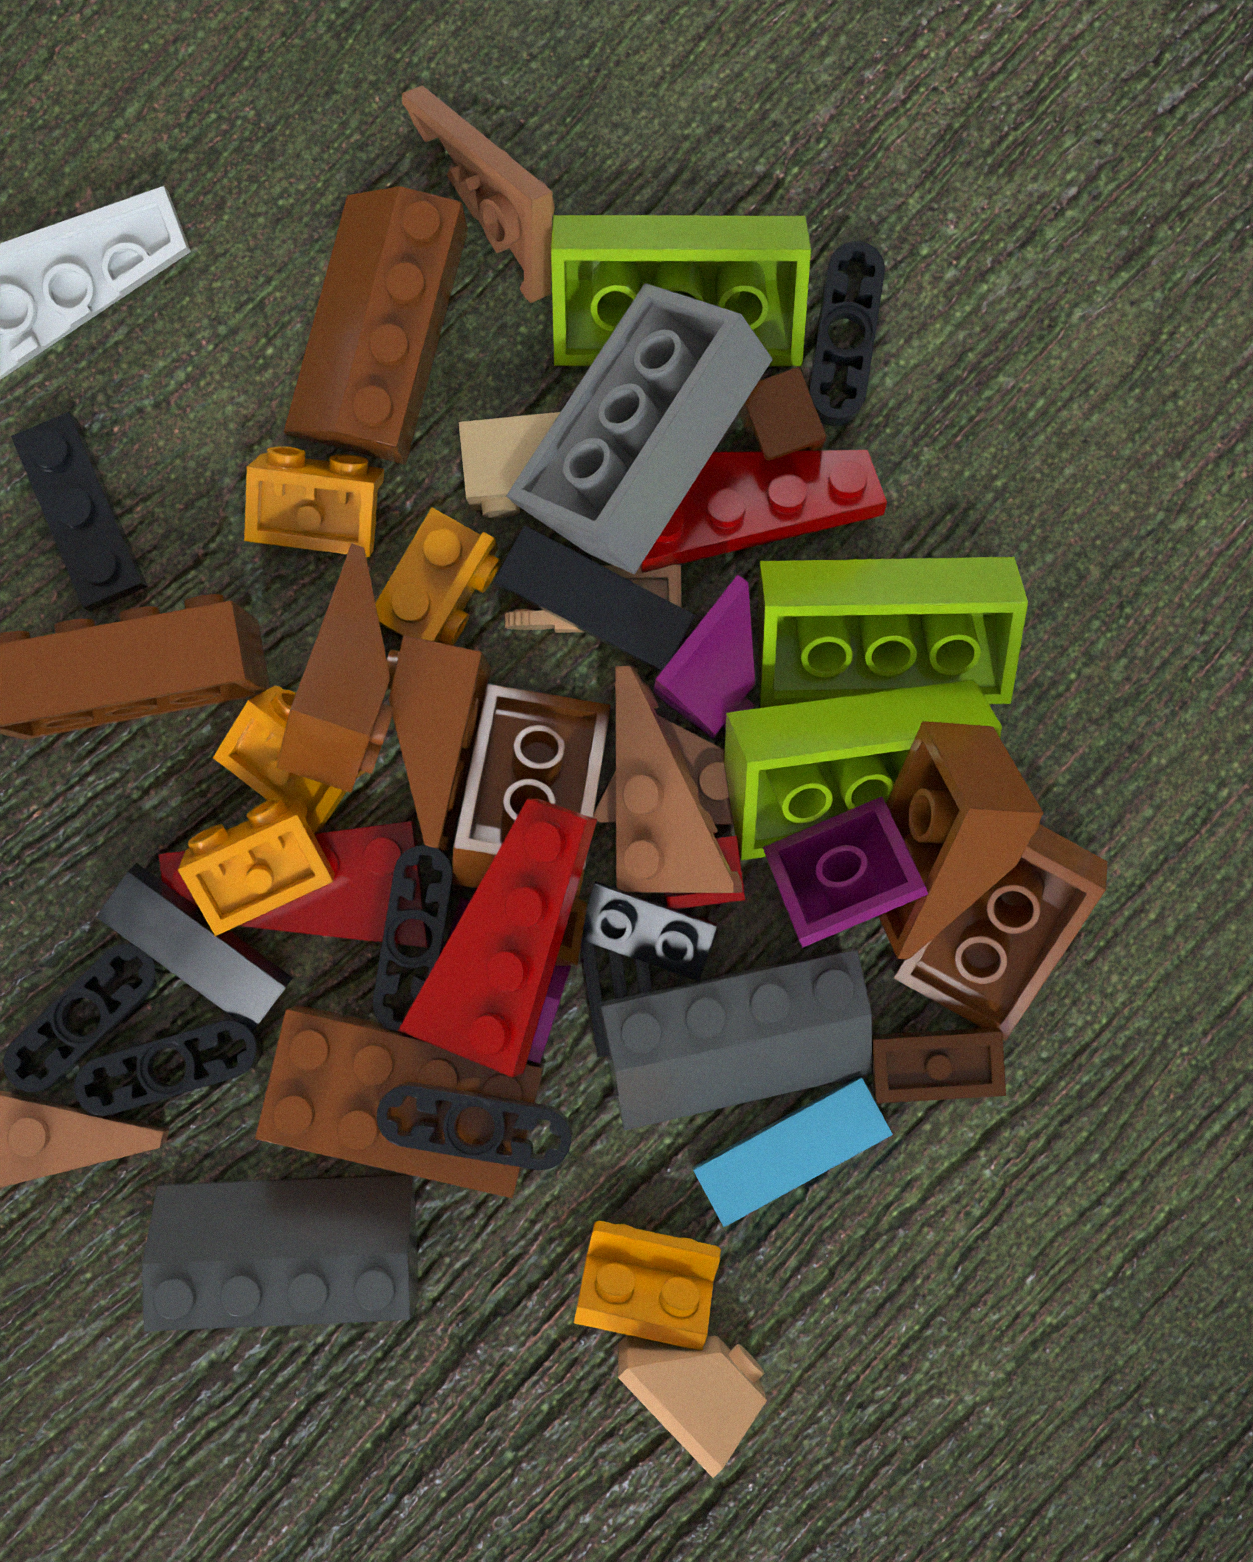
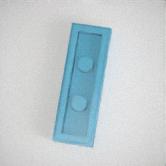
(792, 1151)

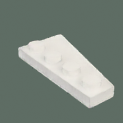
(80, 268)

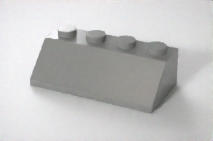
(641, 425)

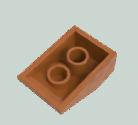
(338, 707)
(436, 719)
(523, 751)
(962, 822)
(1012, 936)

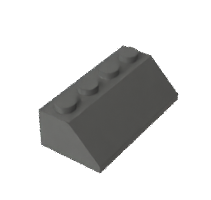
(738, 1037)
(281, 1253)

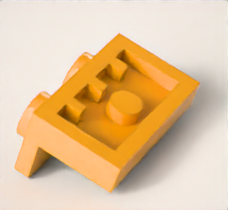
(311, 501)
(437, 580)
(253, 753)
(254, 864)
(647, 1285)

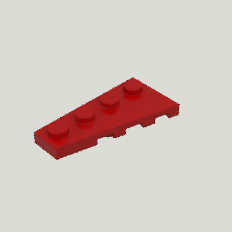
(755, 501)
(356, 899)
(503, 951)

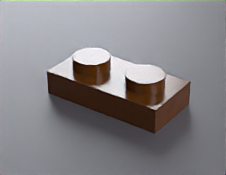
(938, 1065)

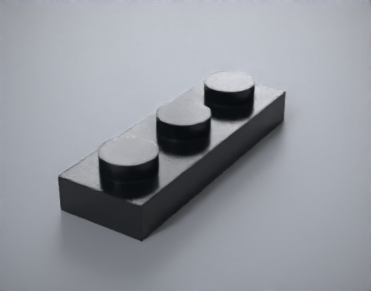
(79, 511)

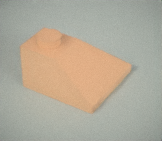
(697, 1395)

